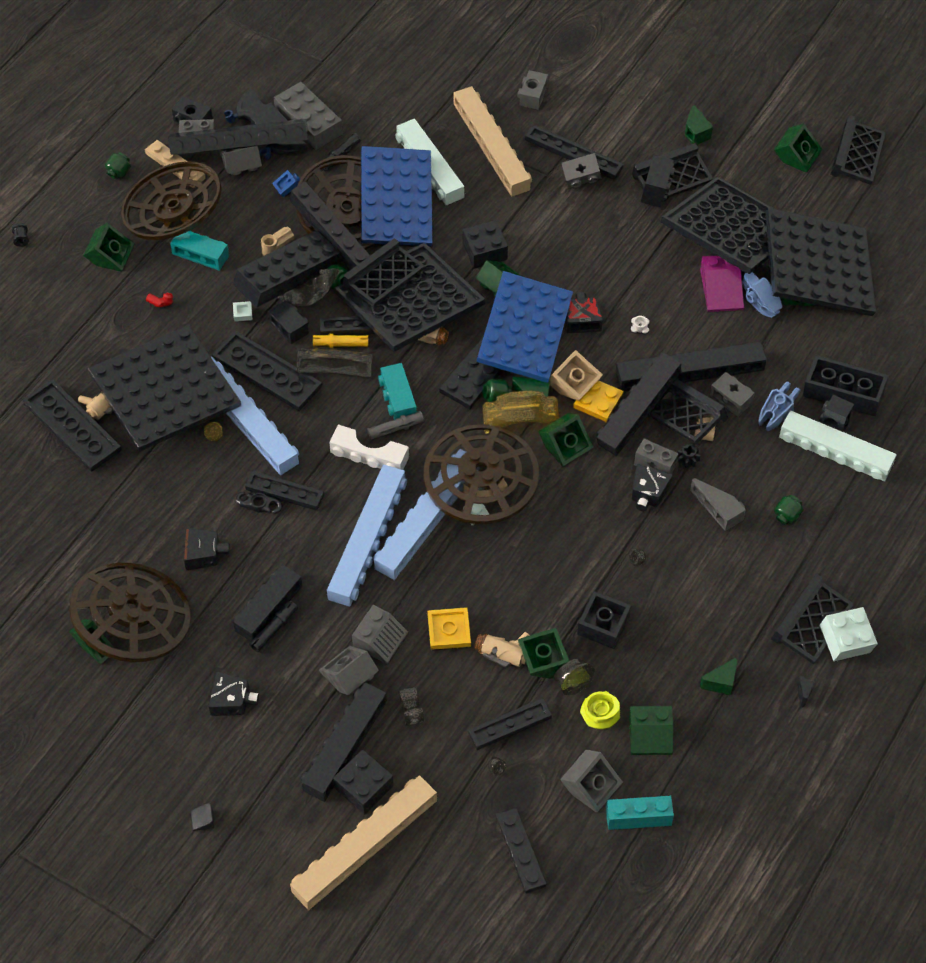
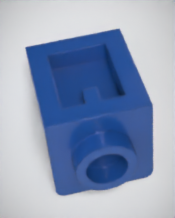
(286, 183)

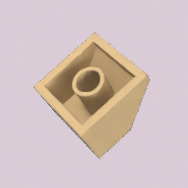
(574, 377)

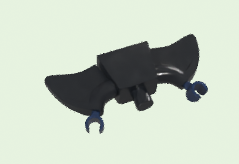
(256, 112)

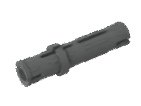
(403, 422)

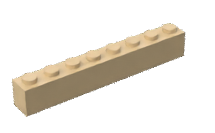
(492, 141)
(363, 842)

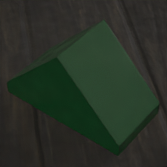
(720, 679)

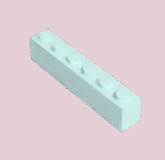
(443, 179)
(837, 446)

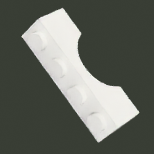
(346, 445)

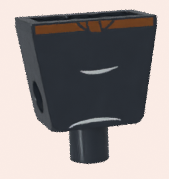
(202, 548)

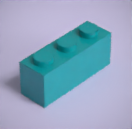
(200, 249)
(397, 391)
(639, 812)

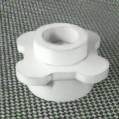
(640, 320)

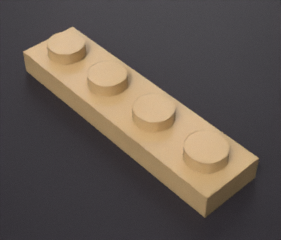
(162, 155)

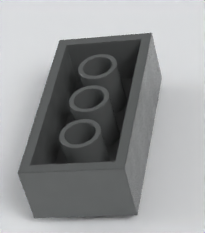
(301, 103)

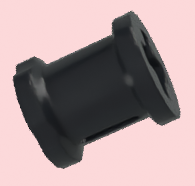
(20, 234)

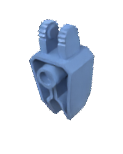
(760, 295)
(778, 406)

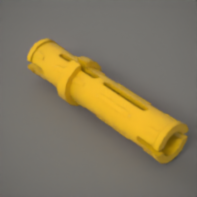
(340, 340)

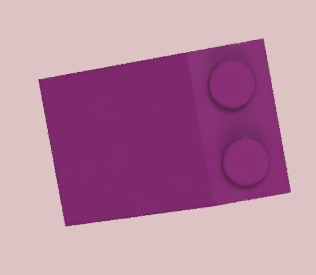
(721, 284)

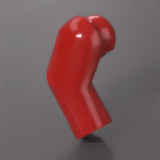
(166, 300)

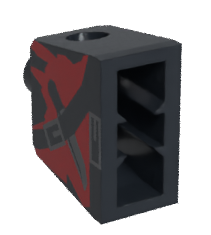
(584, 315)

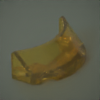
(520, 407)

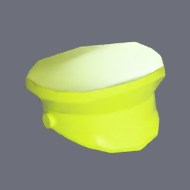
(600, 710)

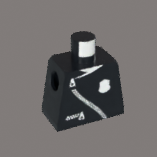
(649, 486)
(230, 696)

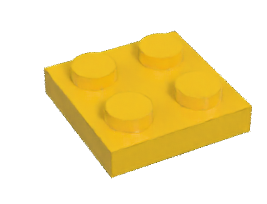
(599, 401)
(449, 628)

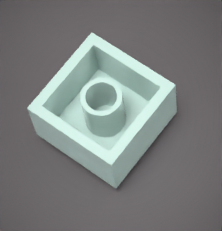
(848, 634)

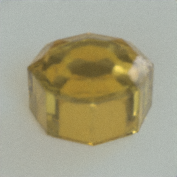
(213, 431)

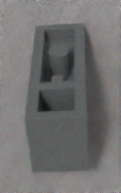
(719, 504)

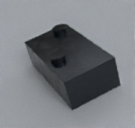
(846, 381)

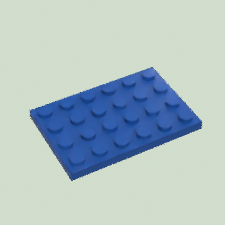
(396, 196)
(525, 327)

